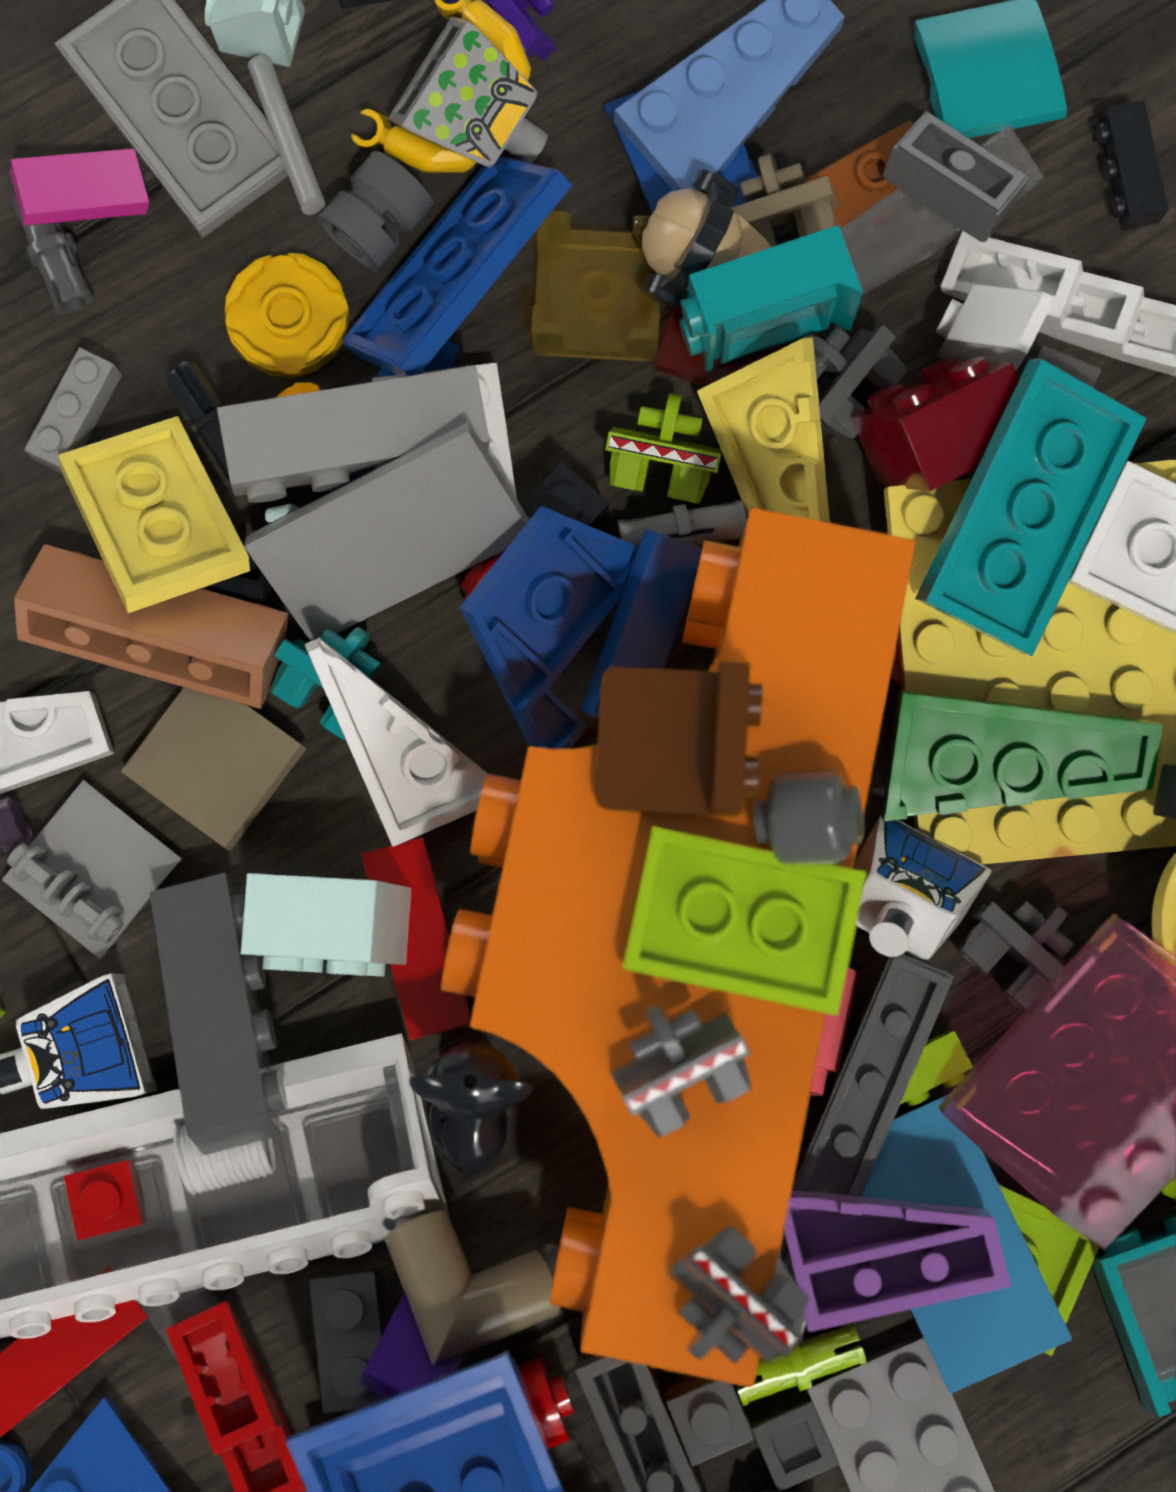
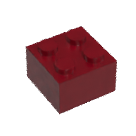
(937, 425)

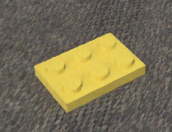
(153, 514)

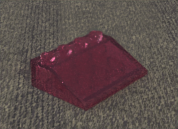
(1085, 1086)

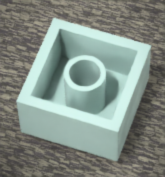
(316, 919)

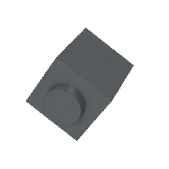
(707, 1417)

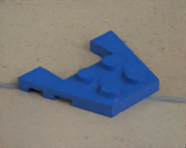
(541, 610)

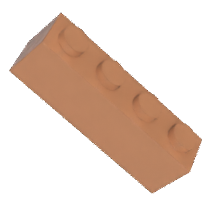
(187, 641)

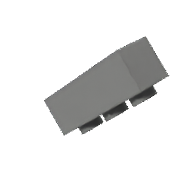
(73, 408)

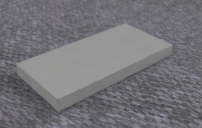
(176, 107)
(389, 534)

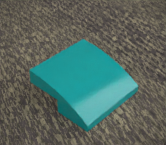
(991, 68)

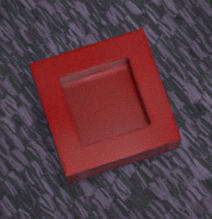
(105, 1199)

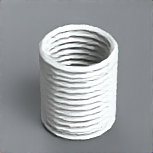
(223, 1167)

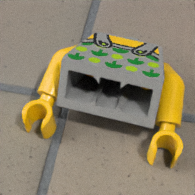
(464, 98)

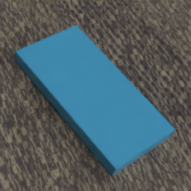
(989, 1331)

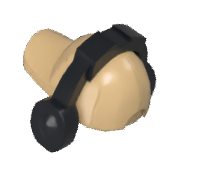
(694, 233)

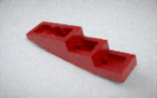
(235, 1401)

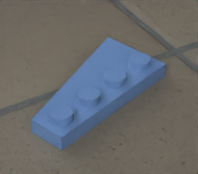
(726, 88)

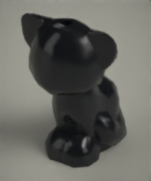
(469, 1100)

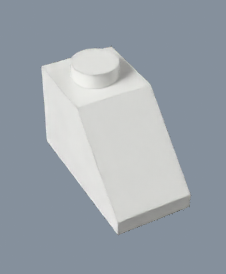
(993, 324)

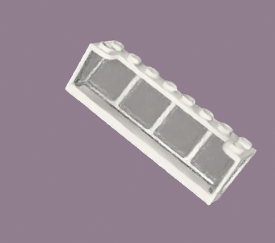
(344, 1176)

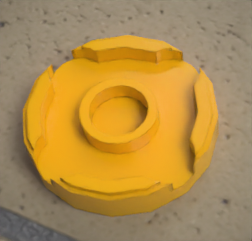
(286, 315)

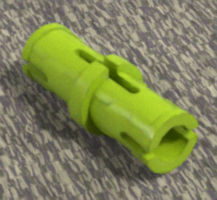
(805, 1363)

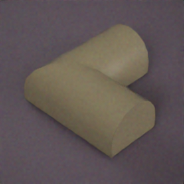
(461, 1308)

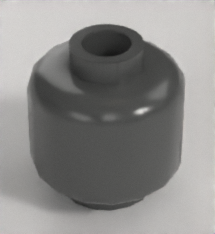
(809, 817)

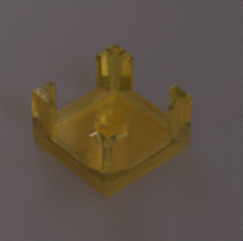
(591, 293)

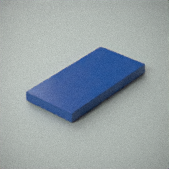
(455, 265)

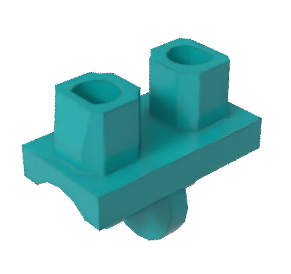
(298, 678)

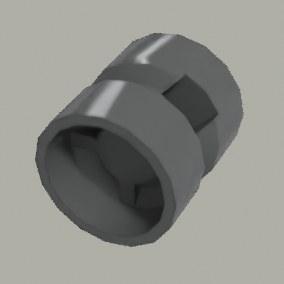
(376, 210)

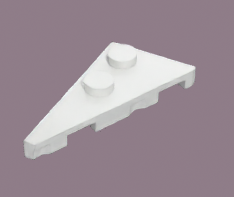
(406, 765)

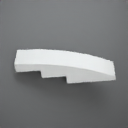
(1086, 309)

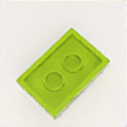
(744, 921)

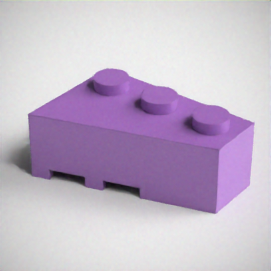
(887, 1255)

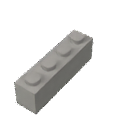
(343, 430)

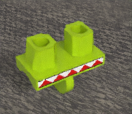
(634, 449)

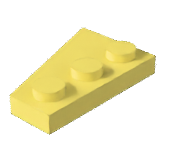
(773, 432)

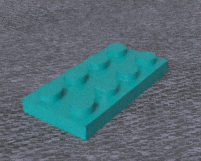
(1031, 507)

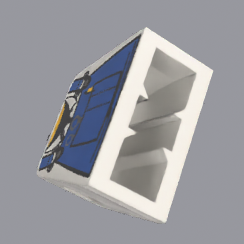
(913, 890)
(81, 1048)

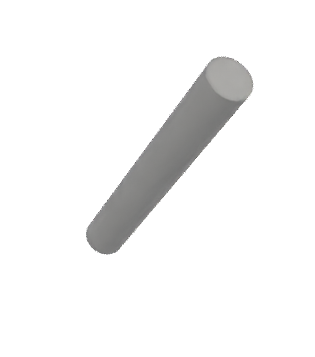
(286, 135)

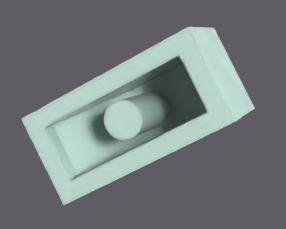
(256, 27)

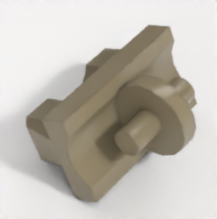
(807, 203)

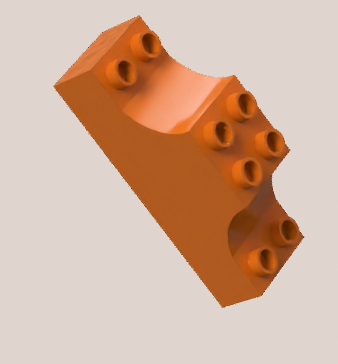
(820, 627)

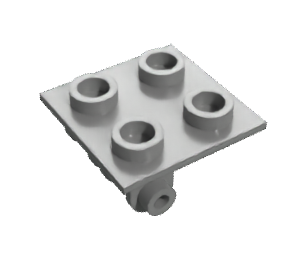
(90, 869)

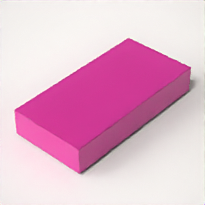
(78, 186)

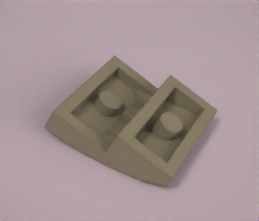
(213, 763)

